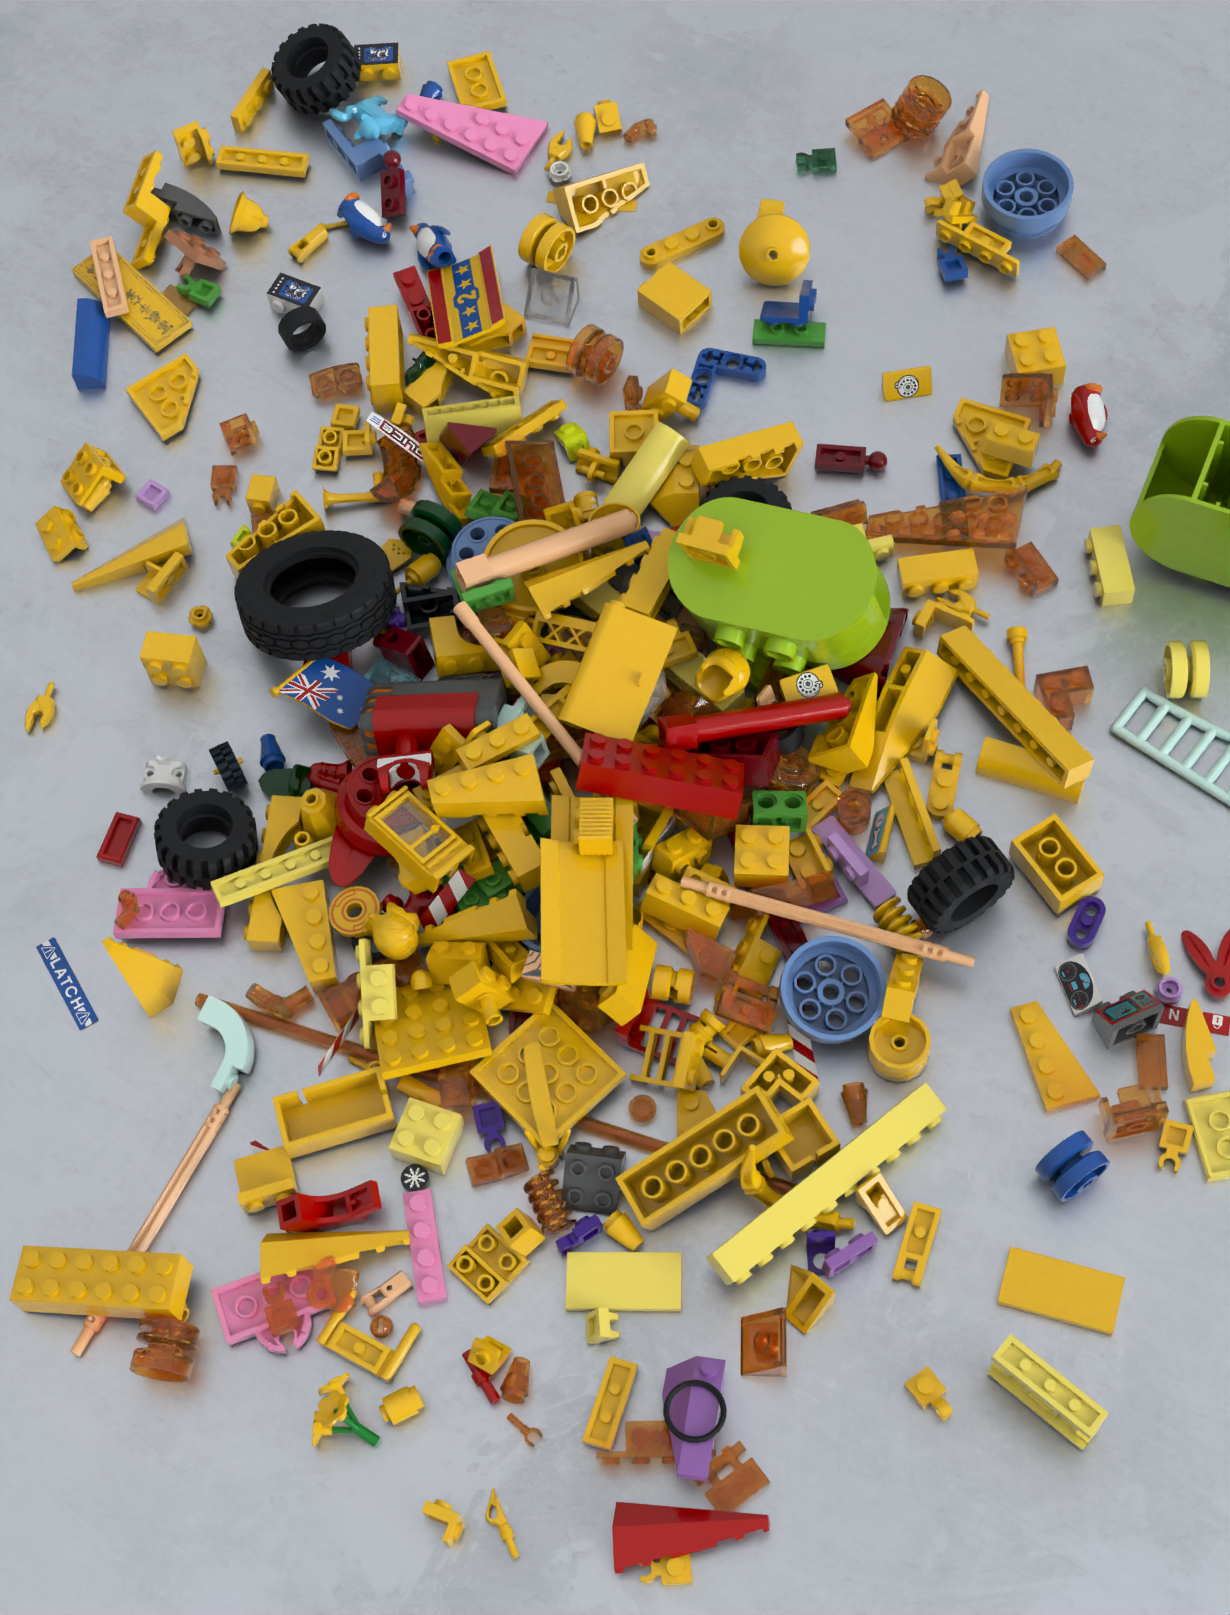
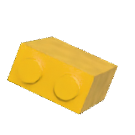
(674, 297)

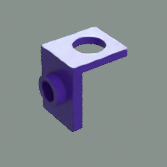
(818, 1242)

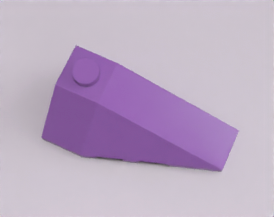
(694, 1413)

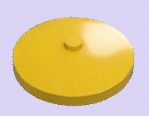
(519, 534)

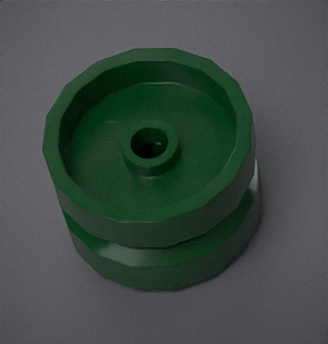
(430, 529)

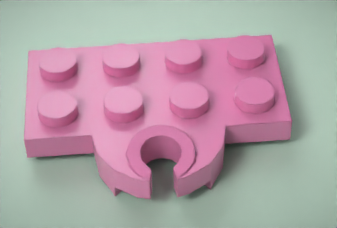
(172, 911)
(243, 1304)

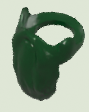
(286, 781)

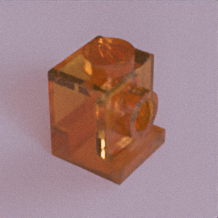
(239, 432)

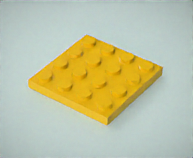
(429, 1032)
(574, 1067)

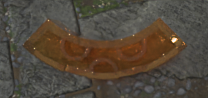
(399, 472)

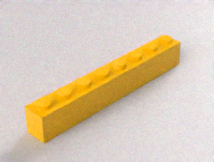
(1015, 707)

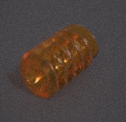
(546, 1203)

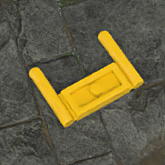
(363, 1349)

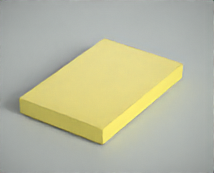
(1211, 1132)

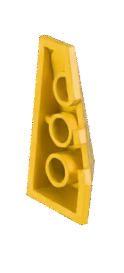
(593, 199)

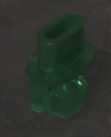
(417, 369)

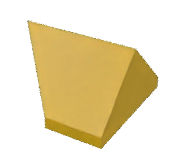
(807, 1298)

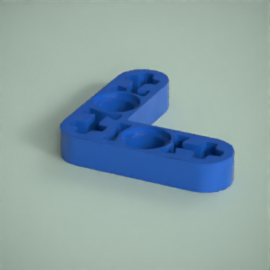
(712, 369)

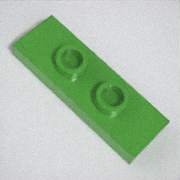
(785, 334)

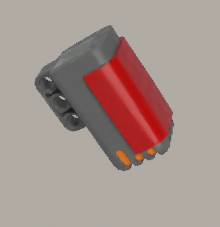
(427, 707)

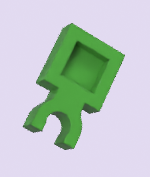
(200, 292)

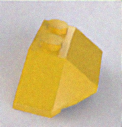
(679, 492)

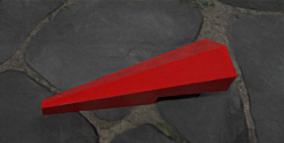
(658, 1531)

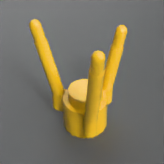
(550, 1158)

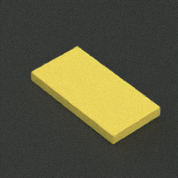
(624, 1281)

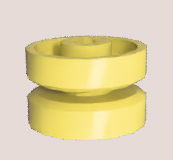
(1186, 669)

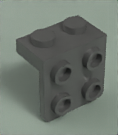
(591, 1176)

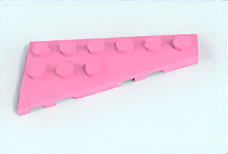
(488, 134)

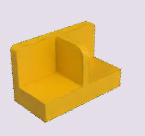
(162, 578)

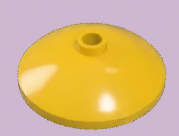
(778, 234)

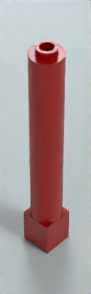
(686, 732)

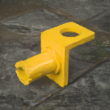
(728, 1061)

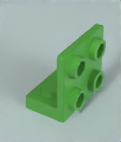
(488, 596)

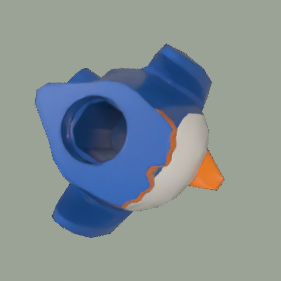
(363, 220)
(433, 245)

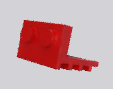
(631, 1036)

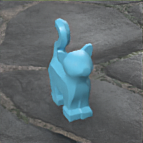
(371, 118)

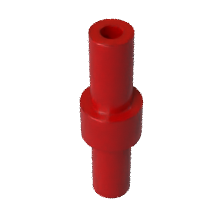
(482, 1379)

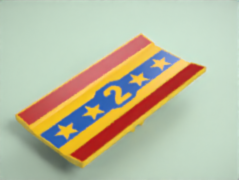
(466, 299)

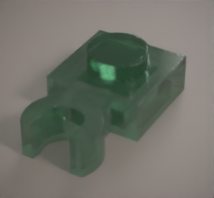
(821, 161)

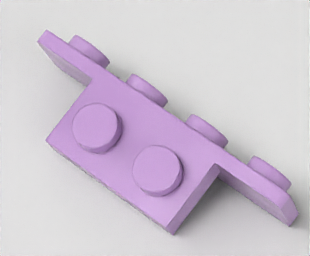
(854, 862)

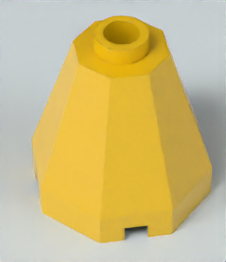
(318, 813)

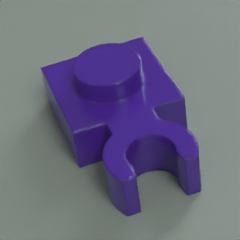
(489, 1120)
(584, 1230)

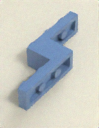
(363, 158)

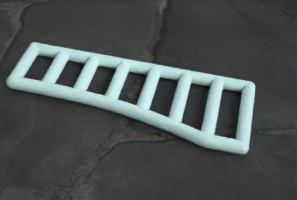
(1161, 754)

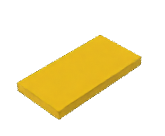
(1061, 1290)

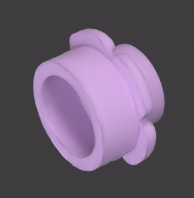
(1169, 983)

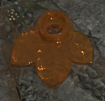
(336, 1285)

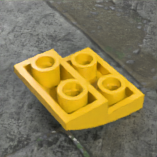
(488, 1264)

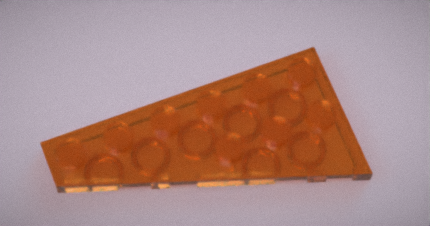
(963, 521)

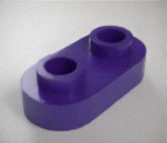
(1085, 923)

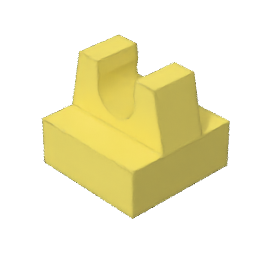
(598, 1326)

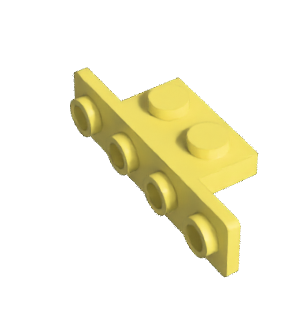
(377, 993)

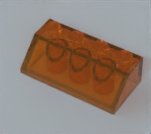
(534, 477)

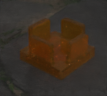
(1135, 1115)

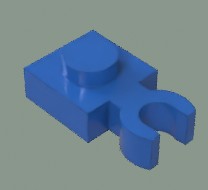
(951, 266)

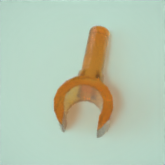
(524, 1429)

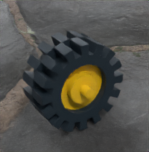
(228, 766)

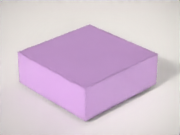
(152, 495)

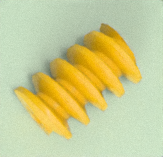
(891, 919)

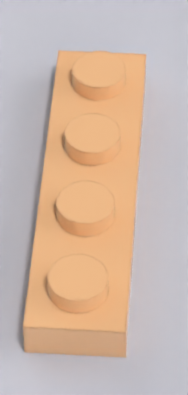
(109, 277)

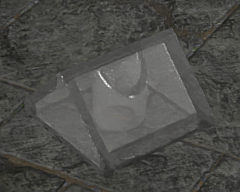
(551, 296)

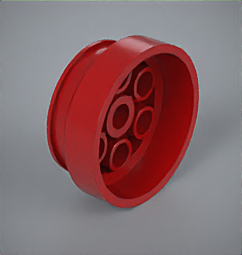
(350, 809)

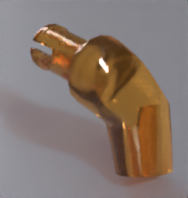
(277, 1005)

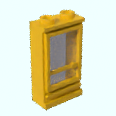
(417, 838)

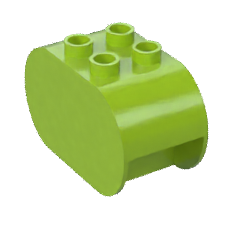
(1186, 500)
(799, 593)

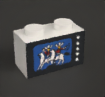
(292, 293)

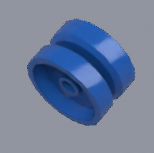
(1072, 1166)

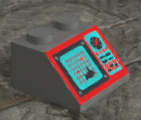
(1129, 1016)

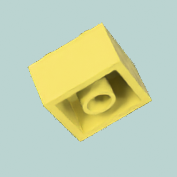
(426, 1136)

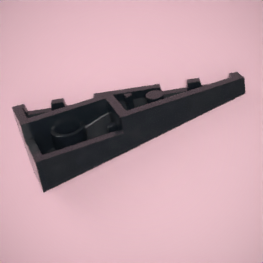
(425, 603)

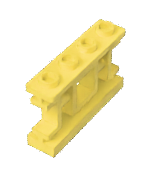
(1046, 1392)

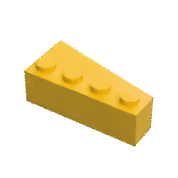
(754, 454)
(288, 520)
(490, 790)
(515, 848)

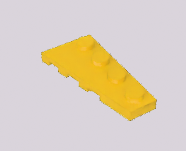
(1052, 1064)

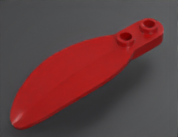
(346, 860)

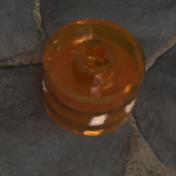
(594, 355)

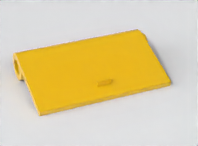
(617, 672)

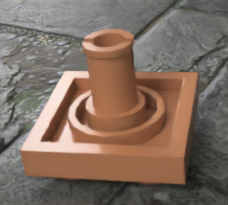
(194, 251)

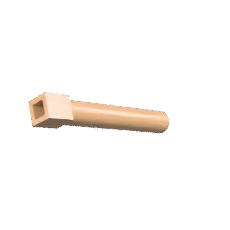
(483, 570)

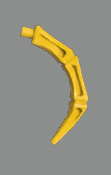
(979, 483)
(757, 1187)

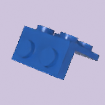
(791, 312)

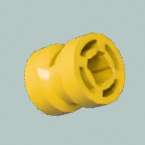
(707, 1026)

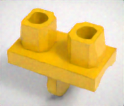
(957, 211)
(597, 466)

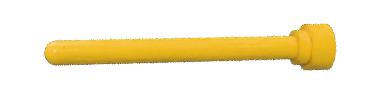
(1017, 637)

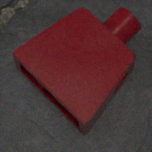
(405, 651)

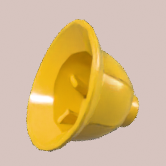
(247, 216)

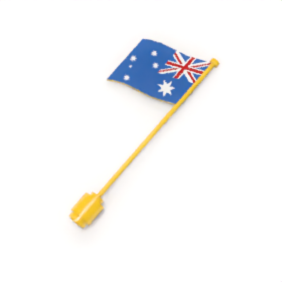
(334, 688)

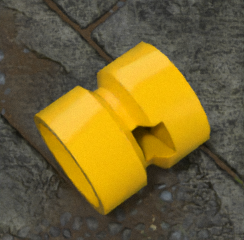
(673, 984)

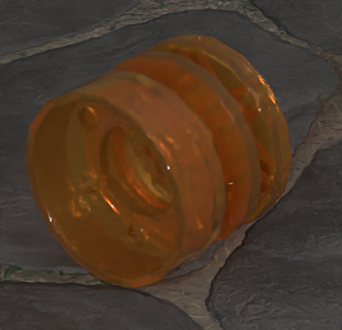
(921, 107)
(166, 1342)

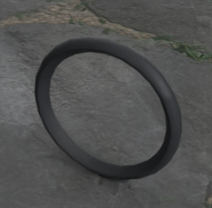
(695, 1439)

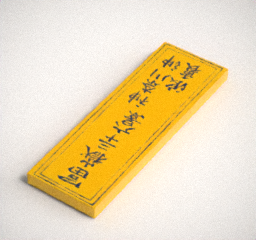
(150, 312)

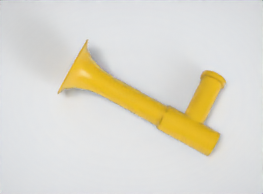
(331, 498)

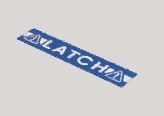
(67, 983)

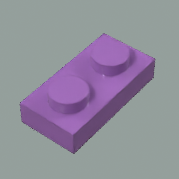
(839, 1259)

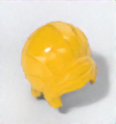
(722, 674)
(393, 932)

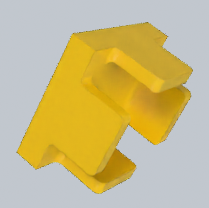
(629, 431)
(707, 543)

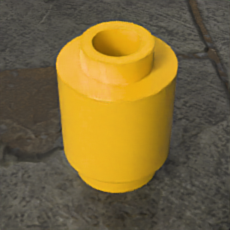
(961, 825)
(401, 1405)

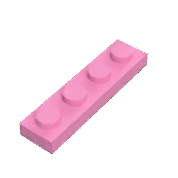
(425, 1247)

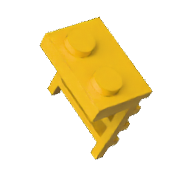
(687, 1061)

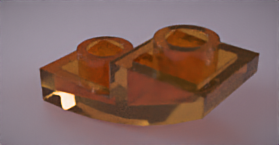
(339, 377)
(497, 1166)

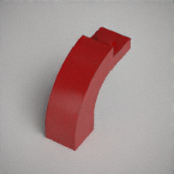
(328, 1212)

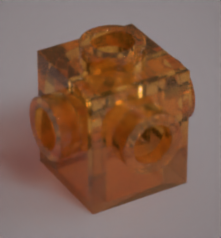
(496, 622)

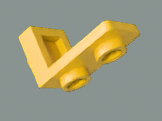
(941, 613)

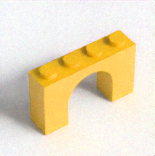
(454, 654)

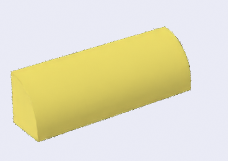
(493, 413)
(648, 468)

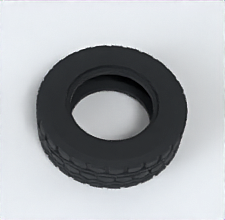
(323, 628)

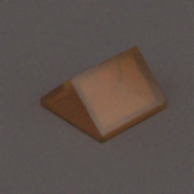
(764, 1344)

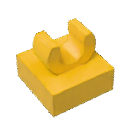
(400, 419)

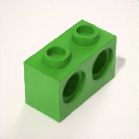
(779, 809)

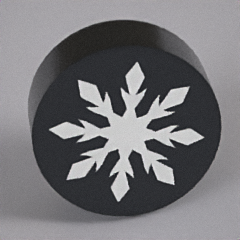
(415, 1178)

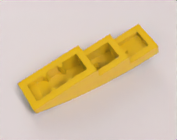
(446, 478)

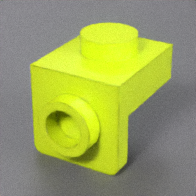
(572, 438)

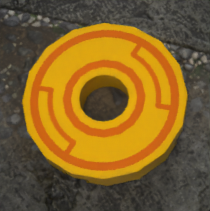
(348, 900)

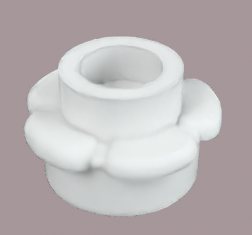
(559, 172)

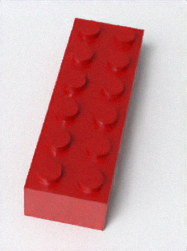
(660, 776)

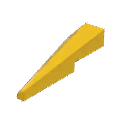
(491, 371)
(132, 562)
(568, 583)
(496, 922)
(150, 979)
(302, 1251)

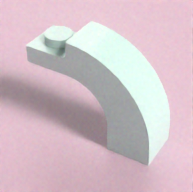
(538, 747)
(237, 1039)

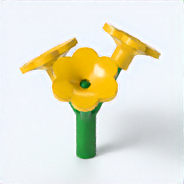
(336, 1408)

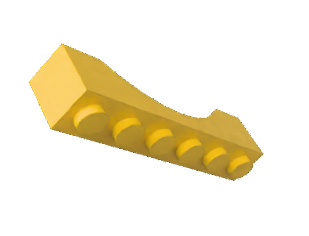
(432, 386)
(266, 925)

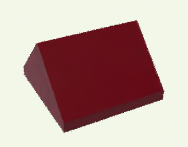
(465, 440)

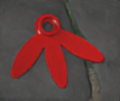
(1204, 960)

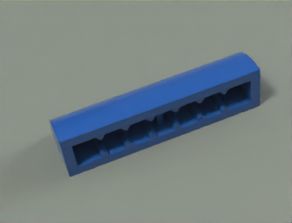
(90, 345)

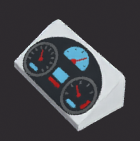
(1078, 985)

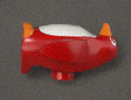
(1088, 414)

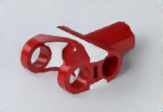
(405, 765)

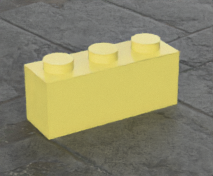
(1109, 565)

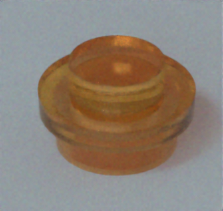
(642, 1108)

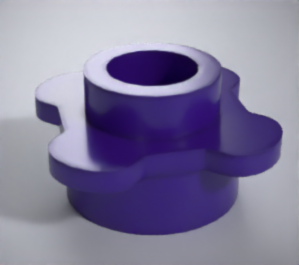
(398, 619)

